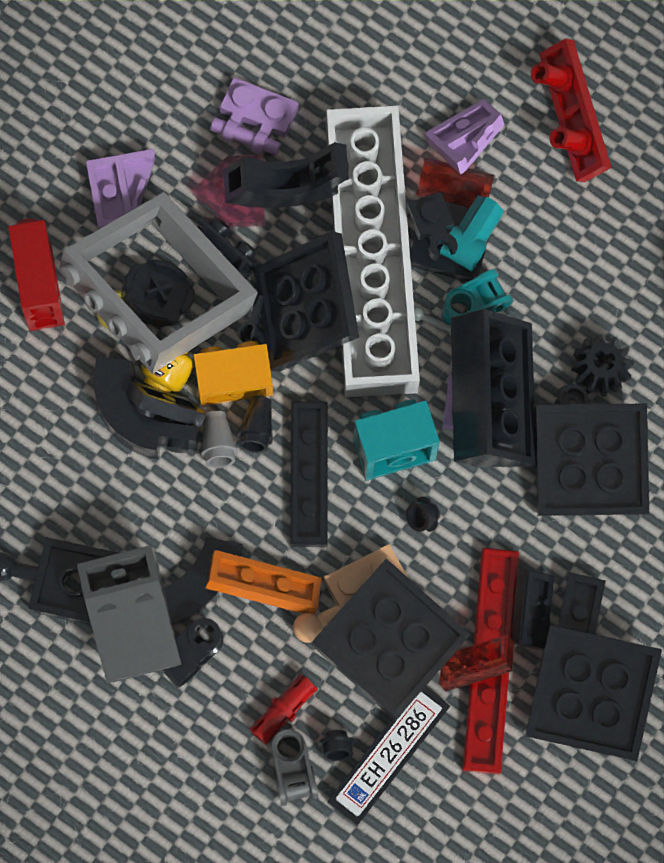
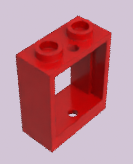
(36, 274)

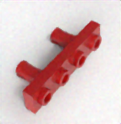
(578, 122)

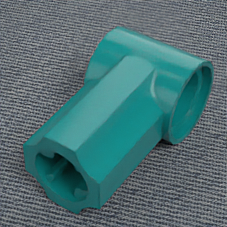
(474, 232)

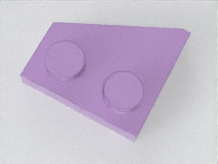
(119, 183)

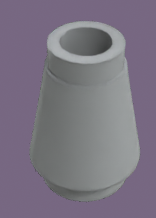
(218, 442)

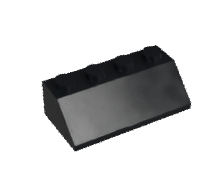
(492, 390)

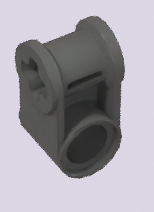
(293, 770)

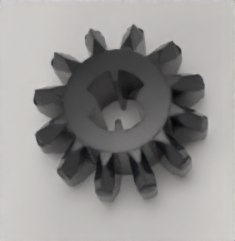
(602, 377)

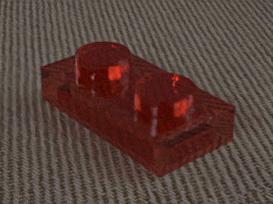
(455, 187)

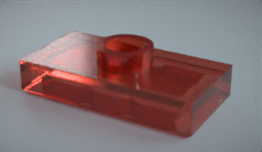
(478, 663)

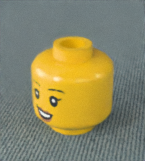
(172, 376)

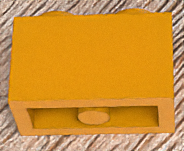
(233, 373)

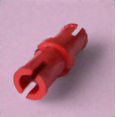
(283, 709)

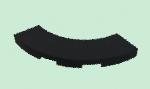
(189, 593)

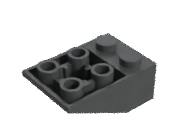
(129, 614)

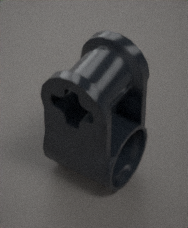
(191, 653)

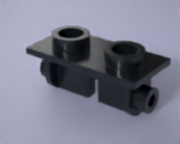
(239, 254)

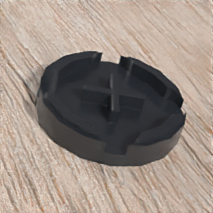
(158, 293)

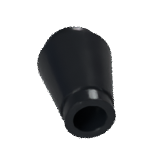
(256, 427)

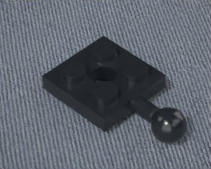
(56, 563)

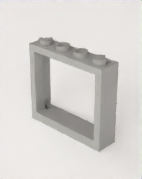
(195, 249)

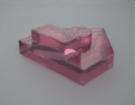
(212, 193)

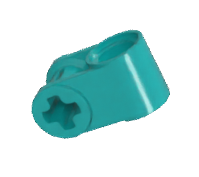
(477, 294)

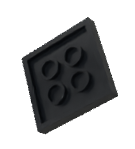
(306, 301)
(592, 459)
(390, 639)
(593, 692)

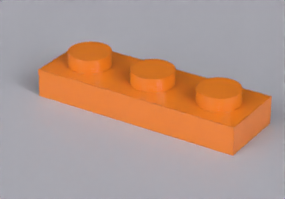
(263, 582)

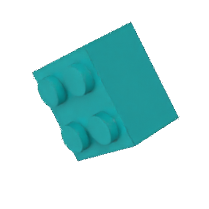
(395, 439)

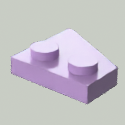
(465, 134)

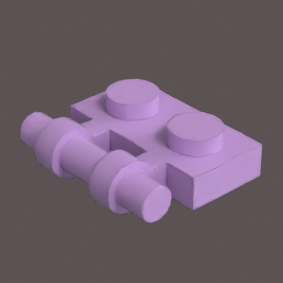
(258, 108)

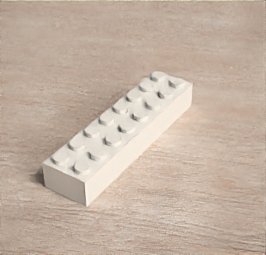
(377, 252)

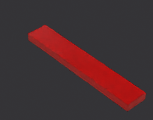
(489, 697)

